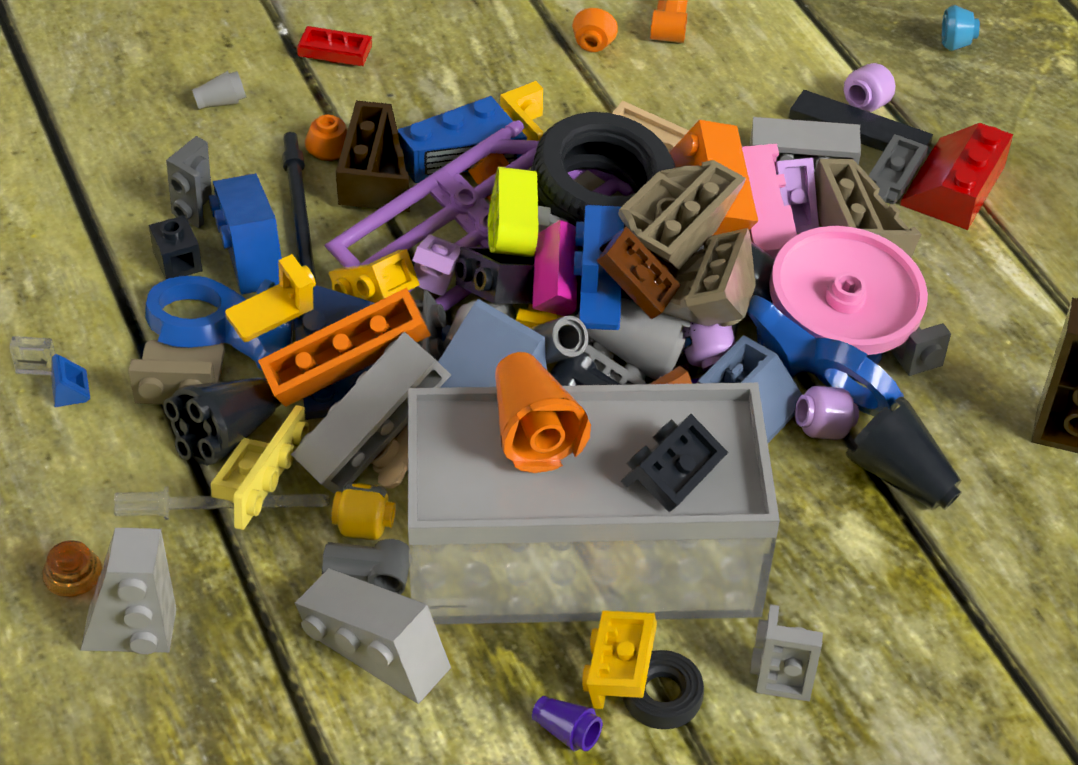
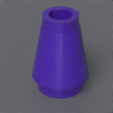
(568, 722)

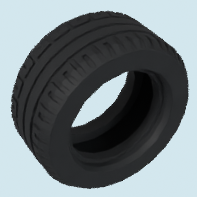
(598, 143)

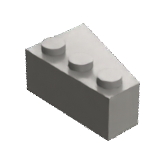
(132, 596)
(376, 631)

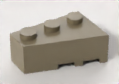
(851, 199)

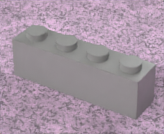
(368, 414)

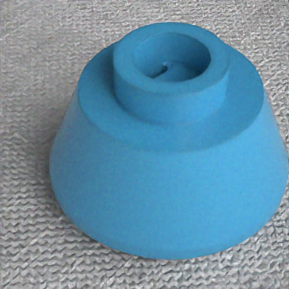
(959, 28)

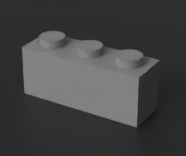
(808, 139)

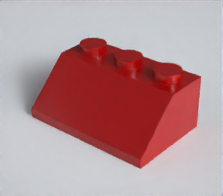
(959, 174)

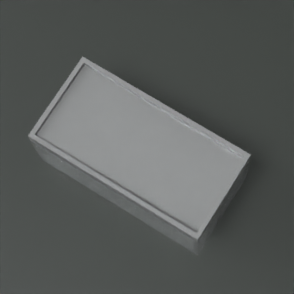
(574, 538)

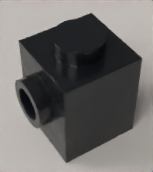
(175, 247)

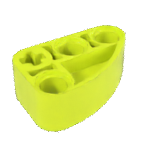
(513, 213)

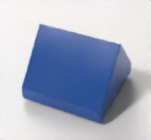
(68, 382)

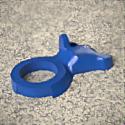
(214, 327)
(825, 358)

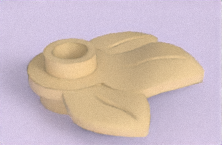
(393, 461)

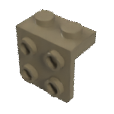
(172, 368)

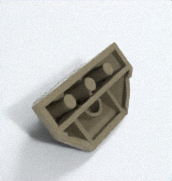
(681, 209)
(716, 281)

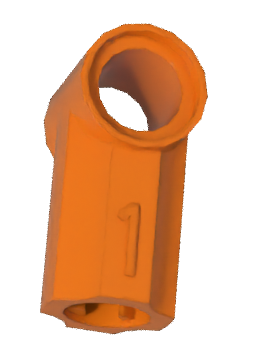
(669, 21)

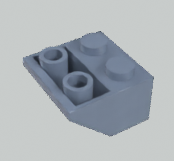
(755, 363)

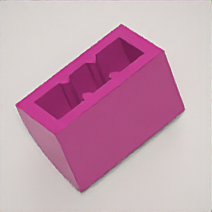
(554, 270)

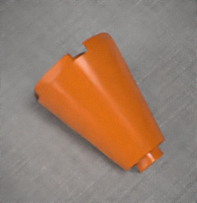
(537, 415)

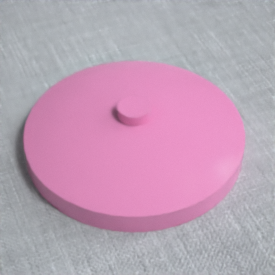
(849, 287)

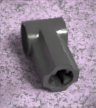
(380, 565)

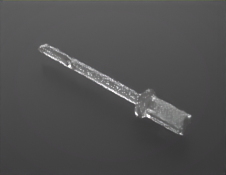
(161, 503)

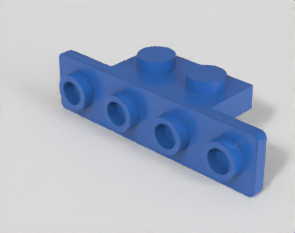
(599, 291)

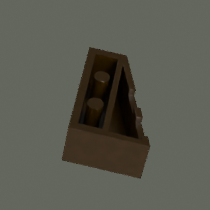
(371, 159)

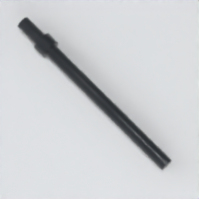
(294, 165)

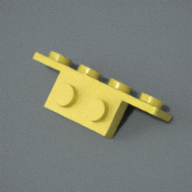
(256, 468)

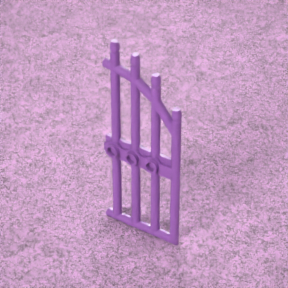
(458, 201)

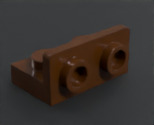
(638, 272)

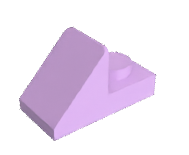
(799, 192)
(435, 263)

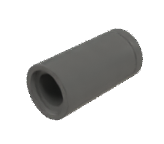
(563, 338)

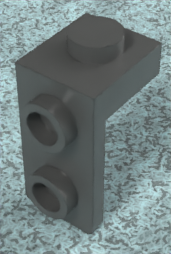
(923, 349)

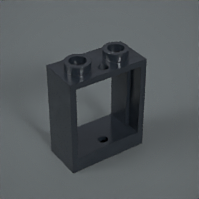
(495, 276)

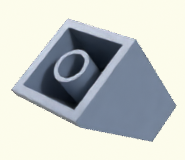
(483, 342)

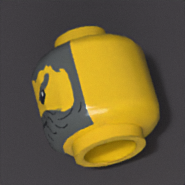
(363, 511)

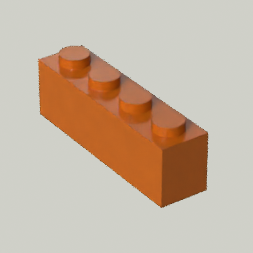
(342, 347)

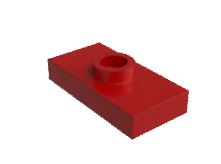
(334, 46)

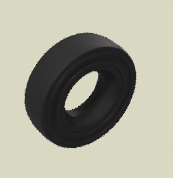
(676, 712)

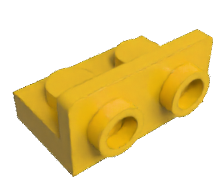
(620, 656)

